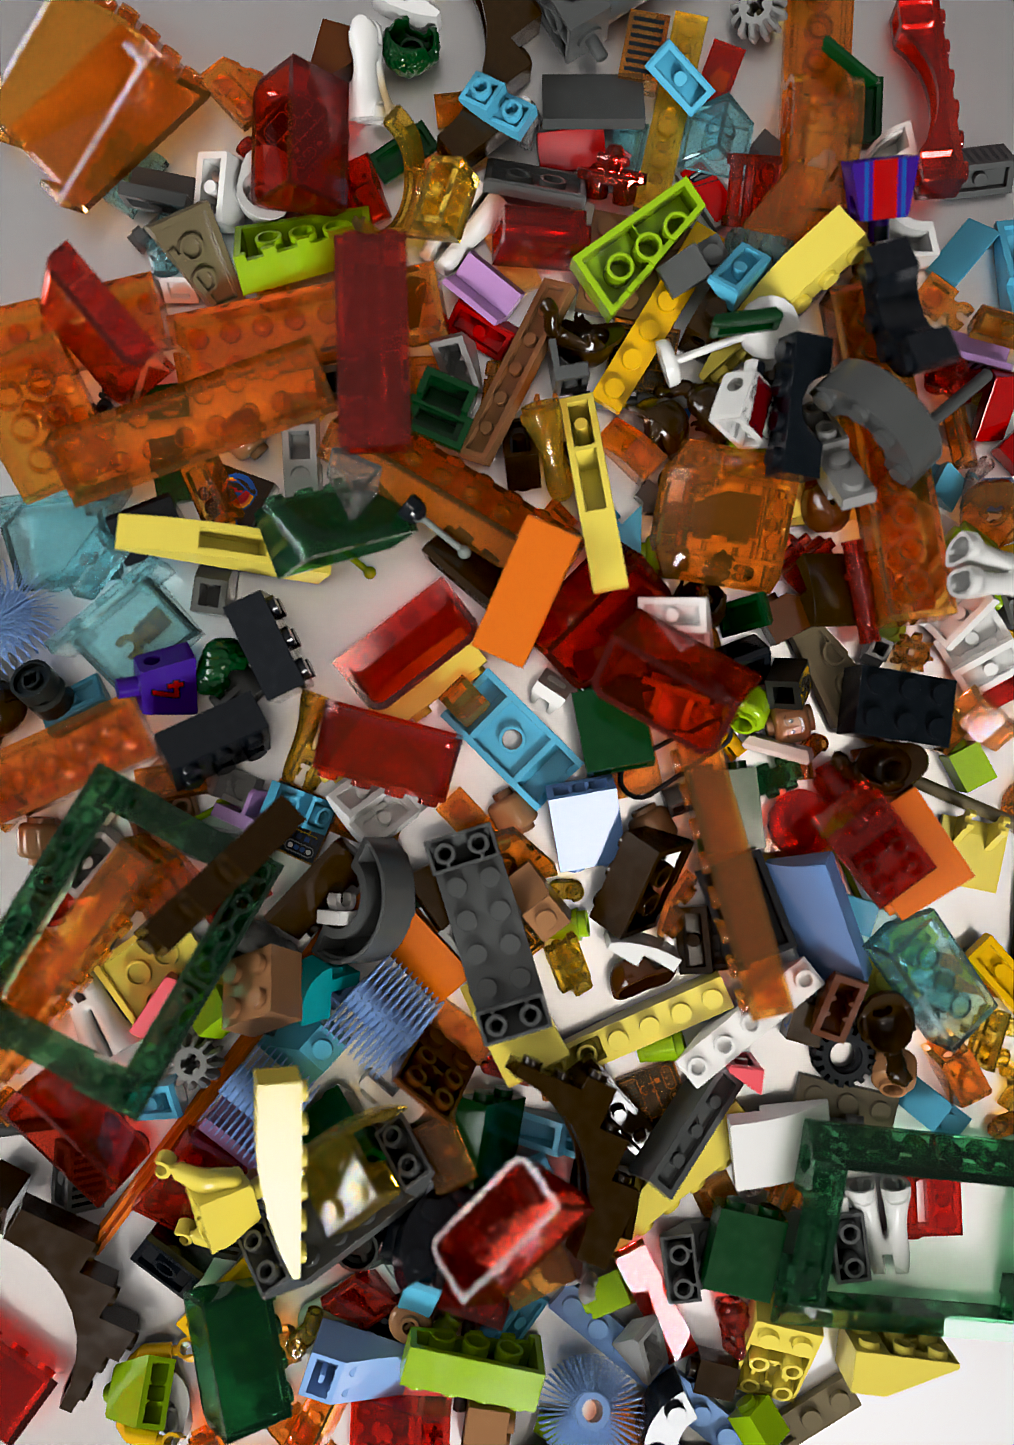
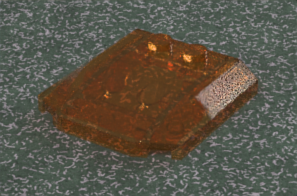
(721, 518)

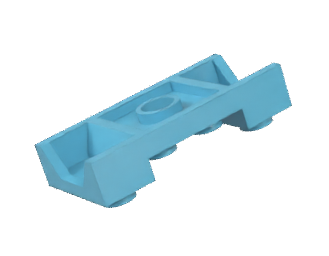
(538, 760)

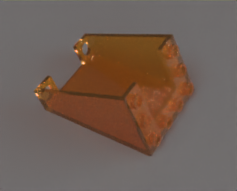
(93, 96)

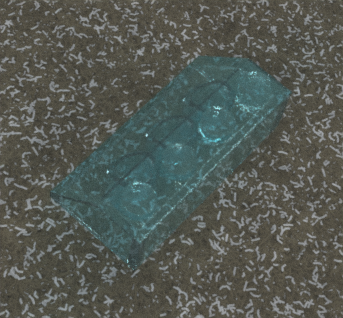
(934, 976)

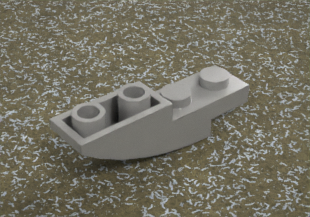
(300, 461)
(840, 473)

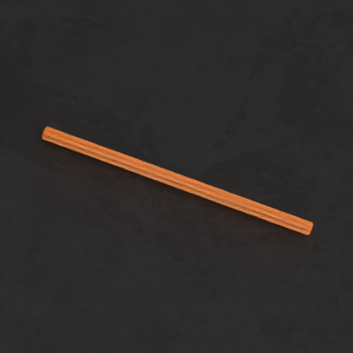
(192, 1114)

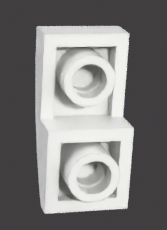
(421, 13)

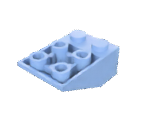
(351, 1365)

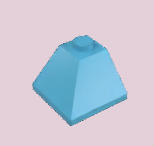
(305, 1047)

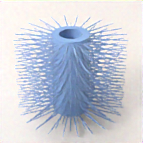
(14, 613)
(383, 1017)
(240, 1092)
(580, 1389)

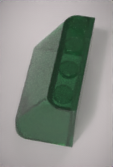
(316, 531)
(238, 1358)

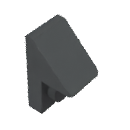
(692, 265)

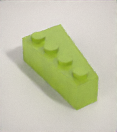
(288, 249)
(630, 251)
(475, 1367)

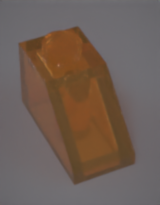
(632, 451)
(983, 719)

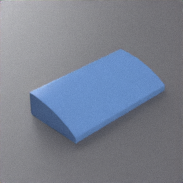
(820, 914)

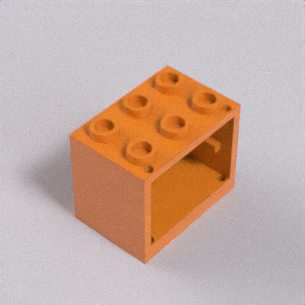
(951, 867)

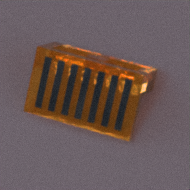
(643, 37)

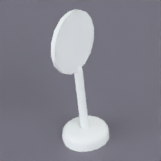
(756, 344)

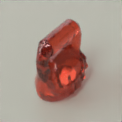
(733, 1321)

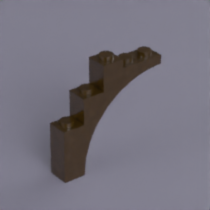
(505, 29)
(219, 878)
(598, 1149)
(67, 1250)

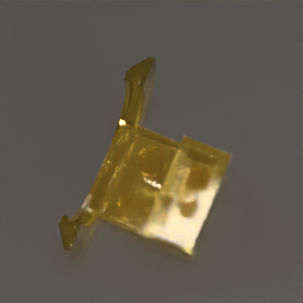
(434, 198)
(340, 1179)

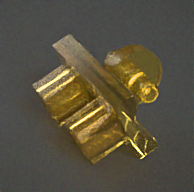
(568, 965)
(988, 1041)

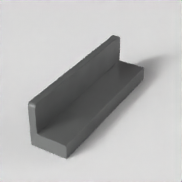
(684, 1132)

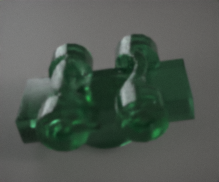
(782, 776)

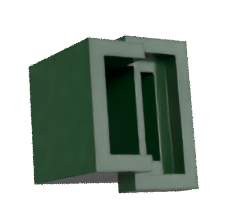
(443, 409)

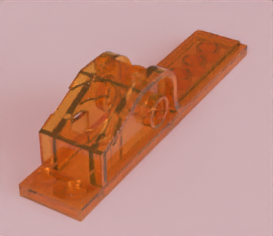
(818, 98)

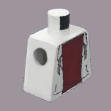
(744, 406)

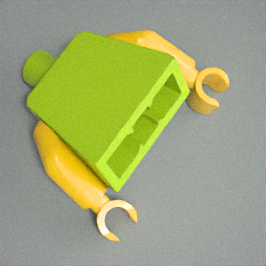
(142, 1390)

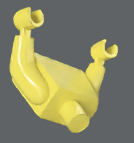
(220, 1201)

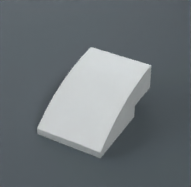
(768, 1142)

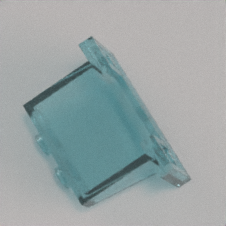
(50, 534)
(127, 621)

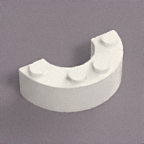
(921, 234)

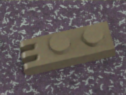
(818, 1409)

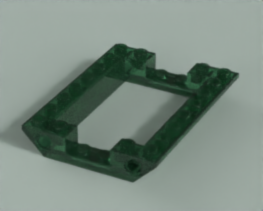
(40, 895)
(821, 1173)

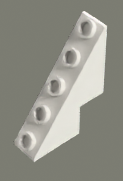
(732, 1033)

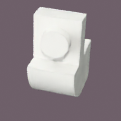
(386, 1094)

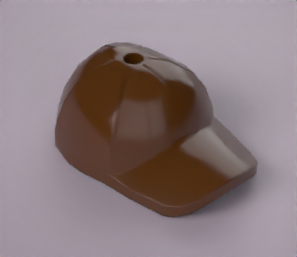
(819, 513)
(631, 980)

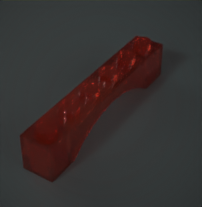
(921, 42)

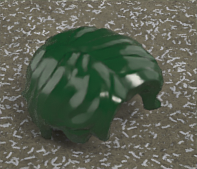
(409, 50)
(216, 663)

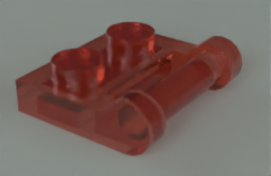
(760, 175)
(941, 1209)

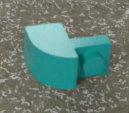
(317, 984)

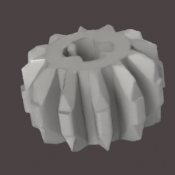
(753, 25)
(208, 1058)

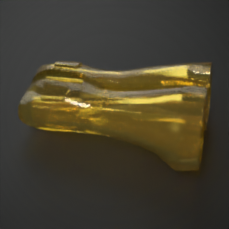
(545, 427)
(301, 751)

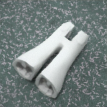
(368, 92)
(476, 229)
(974, 564)
(110, 1019)
(896, 1199)

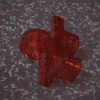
(611, 173)
(950, 379)
(795, 548)

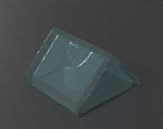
(713, 133)

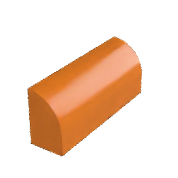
(526, 590)
(428, 958)

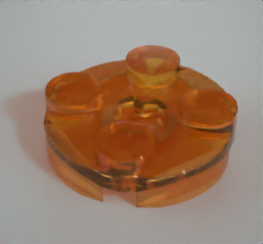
(982, 496)

